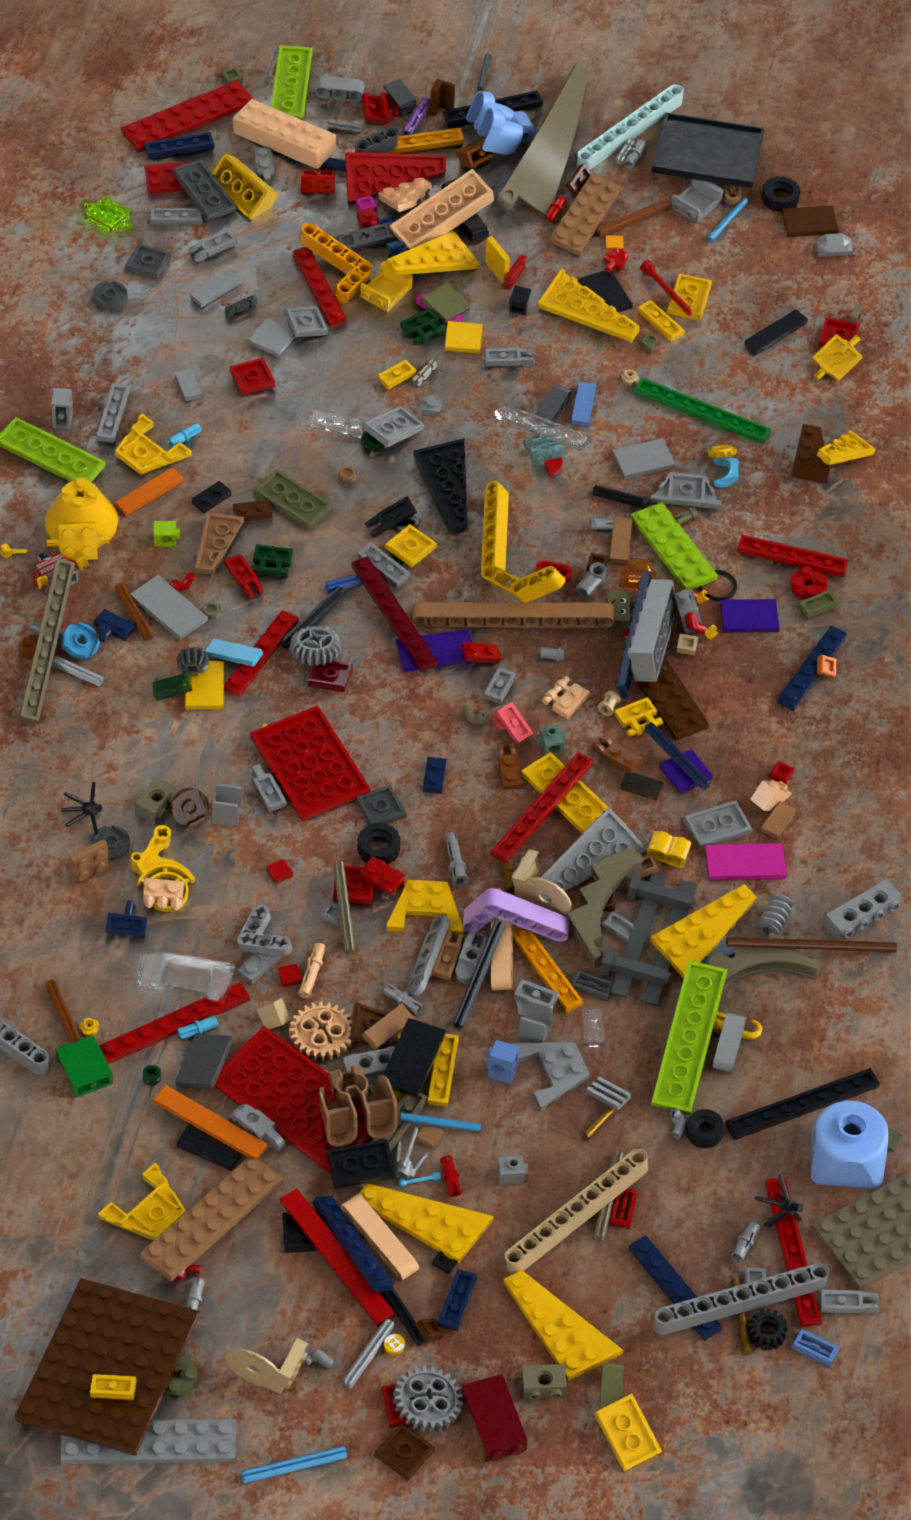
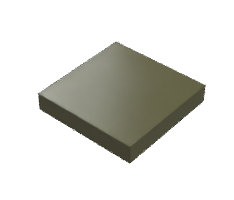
(445, 302)

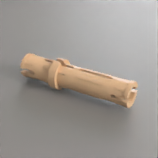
(314, 963)

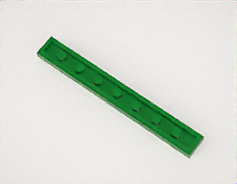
(702, 411)

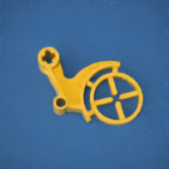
(149, 863)

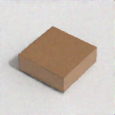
(430, 1135)

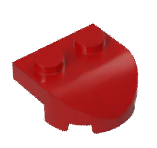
(379, 108)

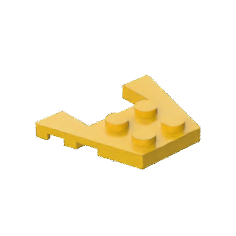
(144, 454)
(428, 900)
(153, 1213)

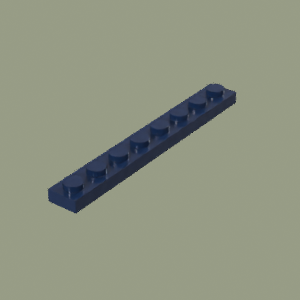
(625, 676)

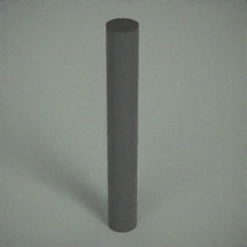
(484, 72)

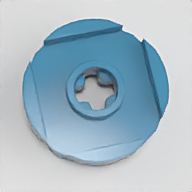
(76, 649)

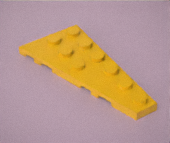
(436, 255)
(582, 305)
(703, 930)
(430, 1221)
(561, 1329)

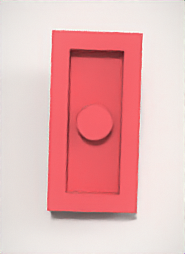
(513, 722)

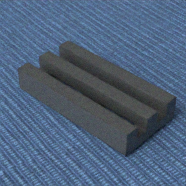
(591, 987)

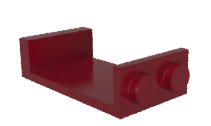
(495, 1417)

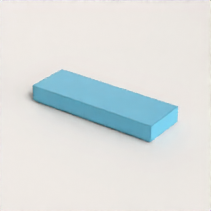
(234, 652)

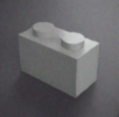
(62, 408)

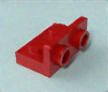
(317, 181)

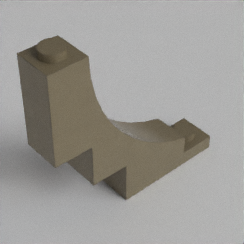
(608, 876)

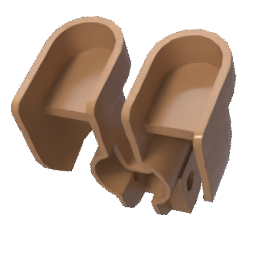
(341, 1115)

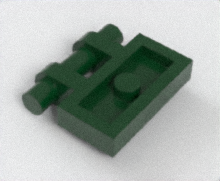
(419, 323)
(274, 556)

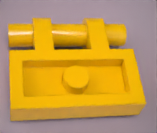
(636, 712)

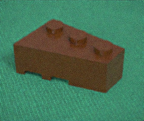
(807, 463)

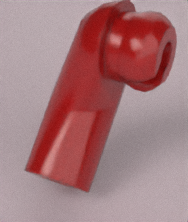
(185, 584)

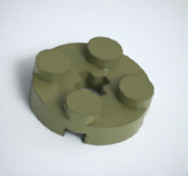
(188, 1379)

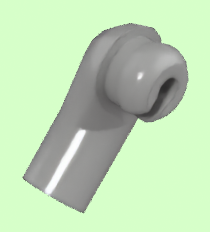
(679, 1122)
(318, 1356)

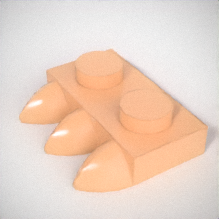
(163, 892)

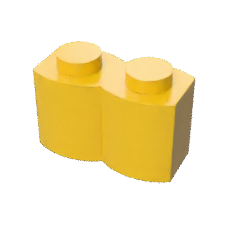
(669, 849)

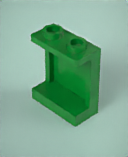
(84, 1066)

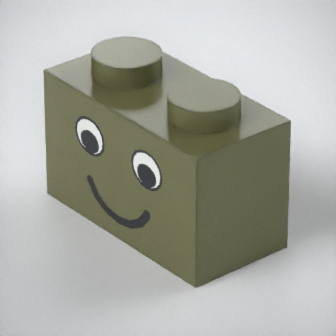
(623, 606)

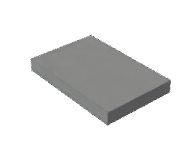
(393, 426)
(643, 458)
(717, 824)

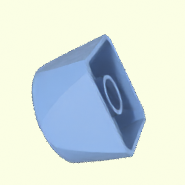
(849, 1146)

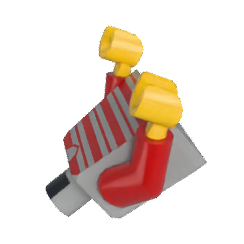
(45, 569)
(689, 612)

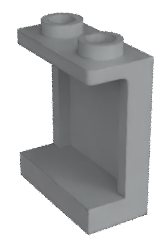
(697, 200)

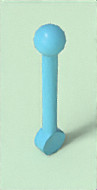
(436, 1177)

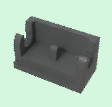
(401, 96)

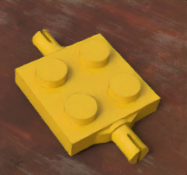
(837, 357)
(78, 540)

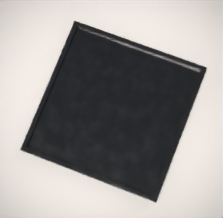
(708, 150)

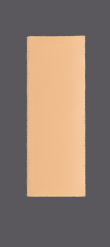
(443, 210)

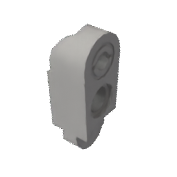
(466, 966)
(258, 1125)

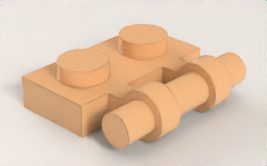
(569, 701)

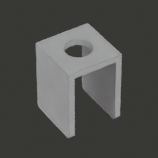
(227, 805)
(537, 1022)

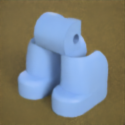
(499, 124)

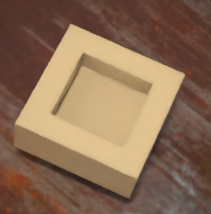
(687, 644)

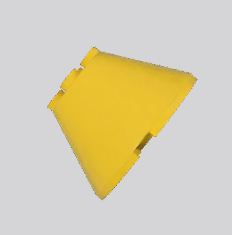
(81, 503)

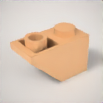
(769, 794)

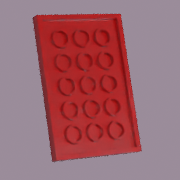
(309, 763)

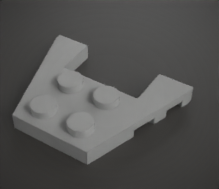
(561, 1065)

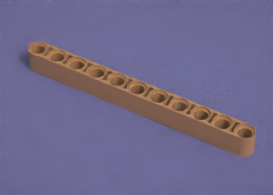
(513, 614)

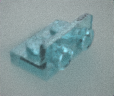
(543, 448)

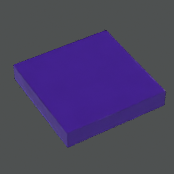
(678, 777)

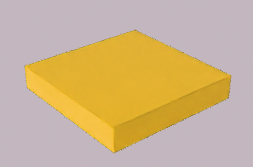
(497, 259)
(463, 337)
(410, 545)

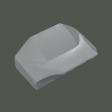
(834, 245)
(528, 990)

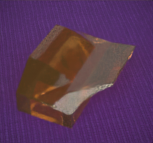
(633, 572)

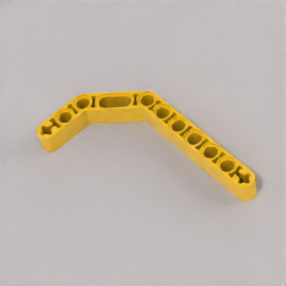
(494, 553)

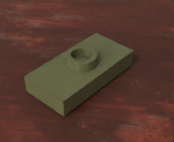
(818, 604)

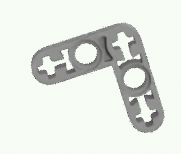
(251, 940)

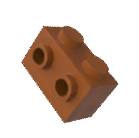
(473, 154)

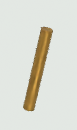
(599, 1122)

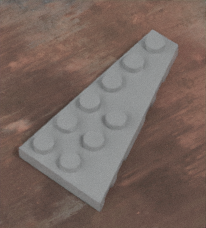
(600, 840)

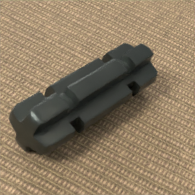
(241, 305)

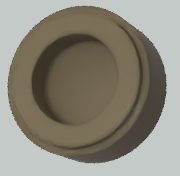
(211, 610)

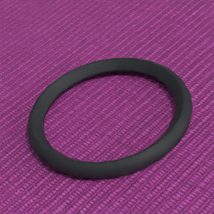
(727, 596)

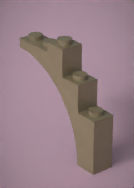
(754, 960)

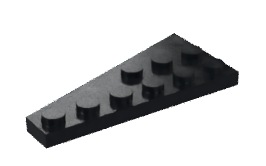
(446, 478)

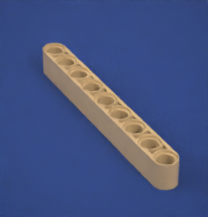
(572, 1219)

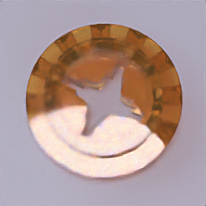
(25, 645)

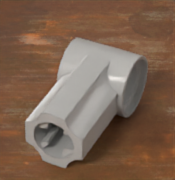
(592, 580)

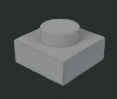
(432, 406)

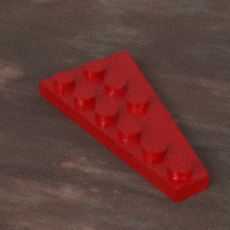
(373, 172)

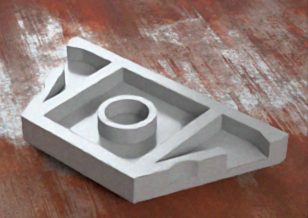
(686, 491)

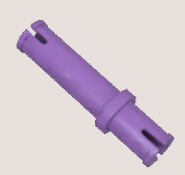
(418, 113)

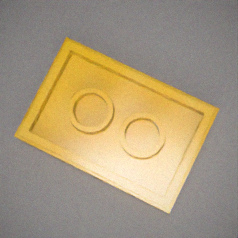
(694, 293)
(207, 689)
(627, 1432)

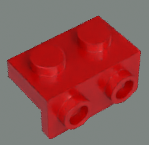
(382, 875)

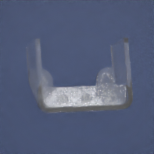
(185, 973)

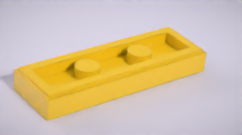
(660, 320)

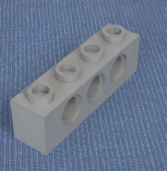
(874, 903)
(372, 1060)

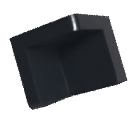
(519, 300)

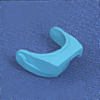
(732, 475)

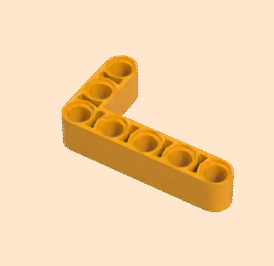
(354, 266)

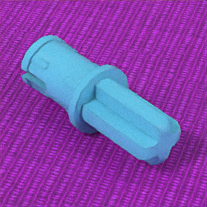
(184, 435)
(198, 1027)

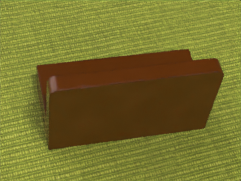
(442, 96)

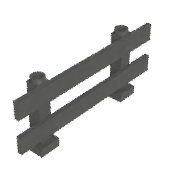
(628, 965)

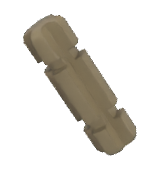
(424, 372)

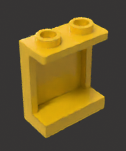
(385, 288)

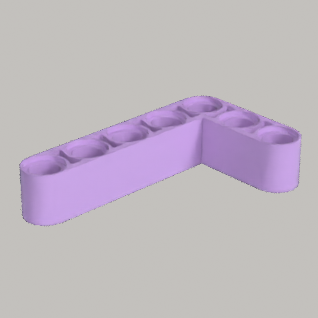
(516, 911)

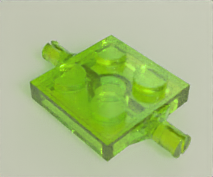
(108, 214)

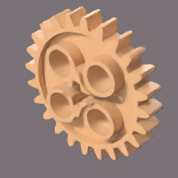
(307, 1039)

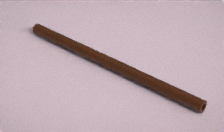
(811, 944)

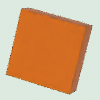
(826, 666)

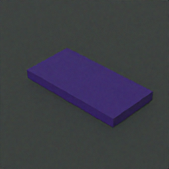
(444, 646)

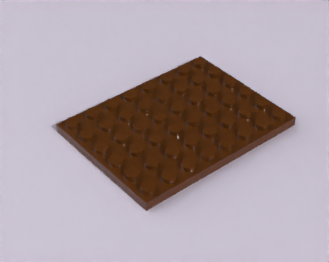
(107, 1335)

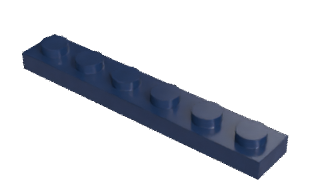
(807, 673)
(353, 1244)
(669, 1280)

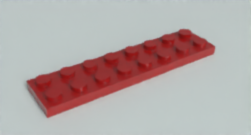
(187, 115)

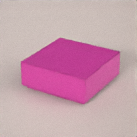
(365, 203)

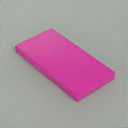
(745, 861)

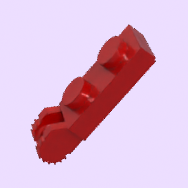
(243, 575)

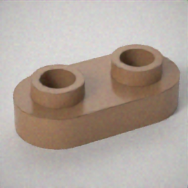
(732, 194)

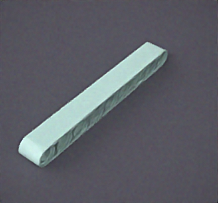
(630, 127)

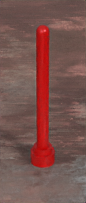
(648, 268)

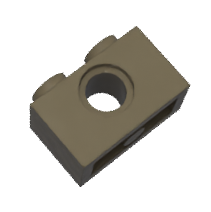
(155, 800)
(552, 1374)

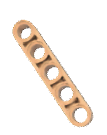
(503, 959)
(379, 1237)

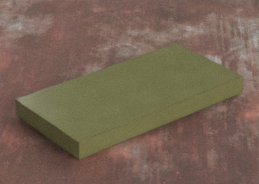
(293, 499)

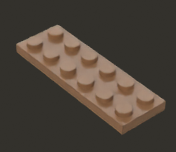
(585, 214)

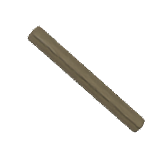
(344, 909)
(604, 1213)

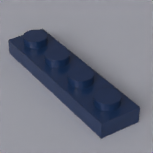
(179, 145)

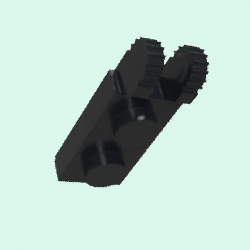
(391, 516)

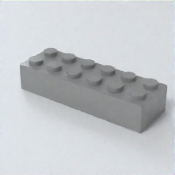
(652, 630)

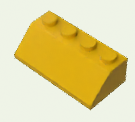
(244, 187)

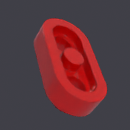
(563, 569)

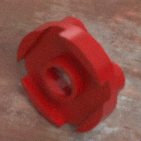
(804, 576)

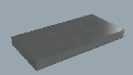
(204, 189)

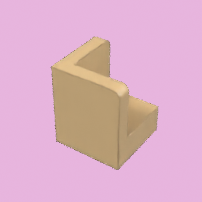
(273, 1014)

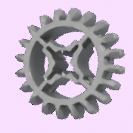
(315, 645)

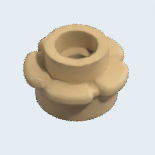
(630, 377)

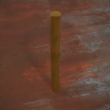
(742, 1324)

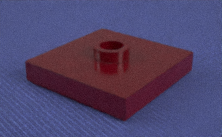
(332, 676)

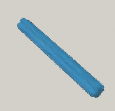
(294, 1464)

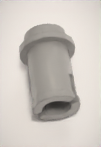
(600, 524)
(551, 653)

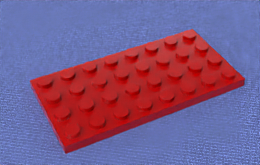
(286, 1090)

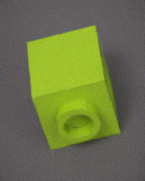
(165, 533)

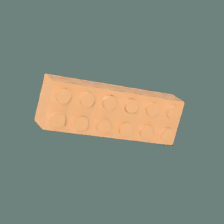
(284, 133)

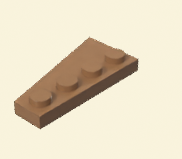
(216, 539)

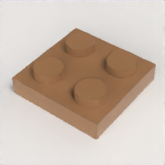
(89, 861)

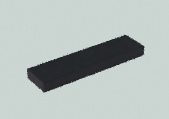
(776, 331)

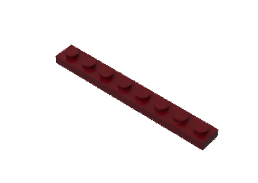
(394, 614)

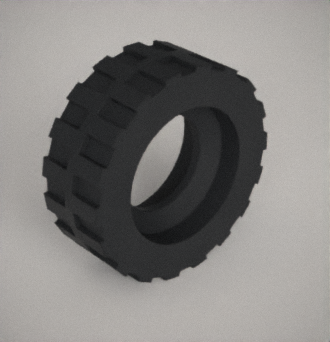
(780, 184)
(383, 831)

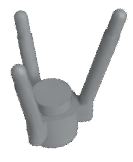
(404, 1168)

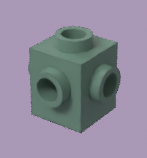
(551, 739)

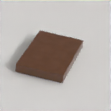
(809, 221)

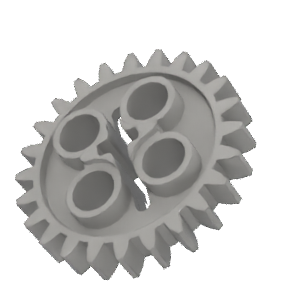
(427, 1398)

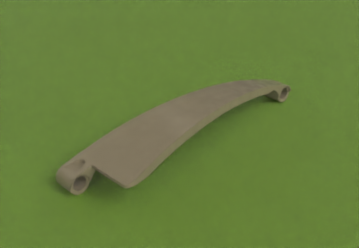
(545, 159)

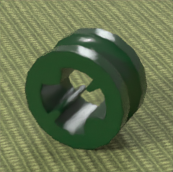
(151, 1080)

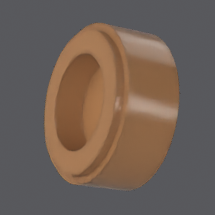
(347, 474)

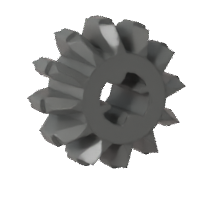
(192, 661)

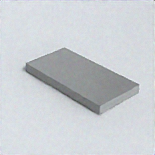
(169, 607)

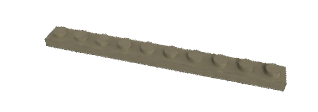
(47, 641)

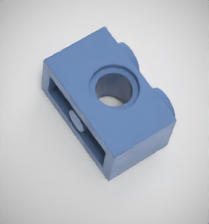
(502, 1061)

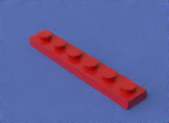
(319, 286)
(792, 555)
(268, 643)

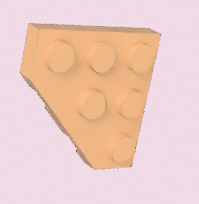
(406, 194)

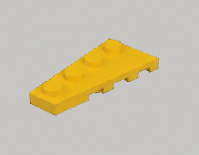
(845, 449)

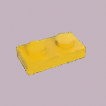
(396, 374)
(113, 1387)

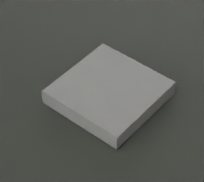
(305, 321)
(271, 337)

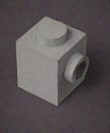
(511, 1170)

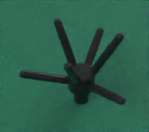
(88, 808)
(786, 1206)

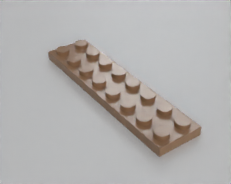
(211, 1218)

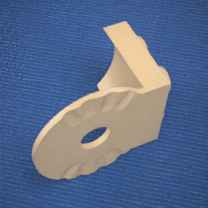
(530, 886)
(268, 1374)

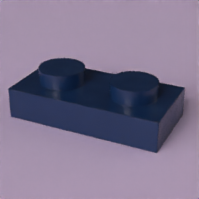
(434, 775)

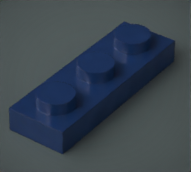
(457, 1300)

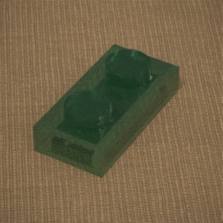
(172, 686)

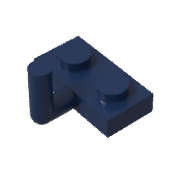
(113, 624)
(127, 924)

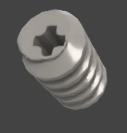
(775, 914)

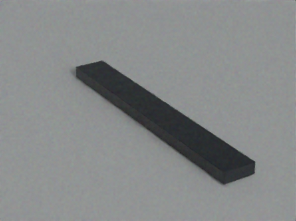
(802, 1104)

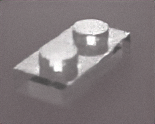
(593, 1028)

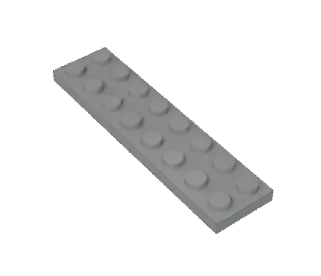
(164, 1443)

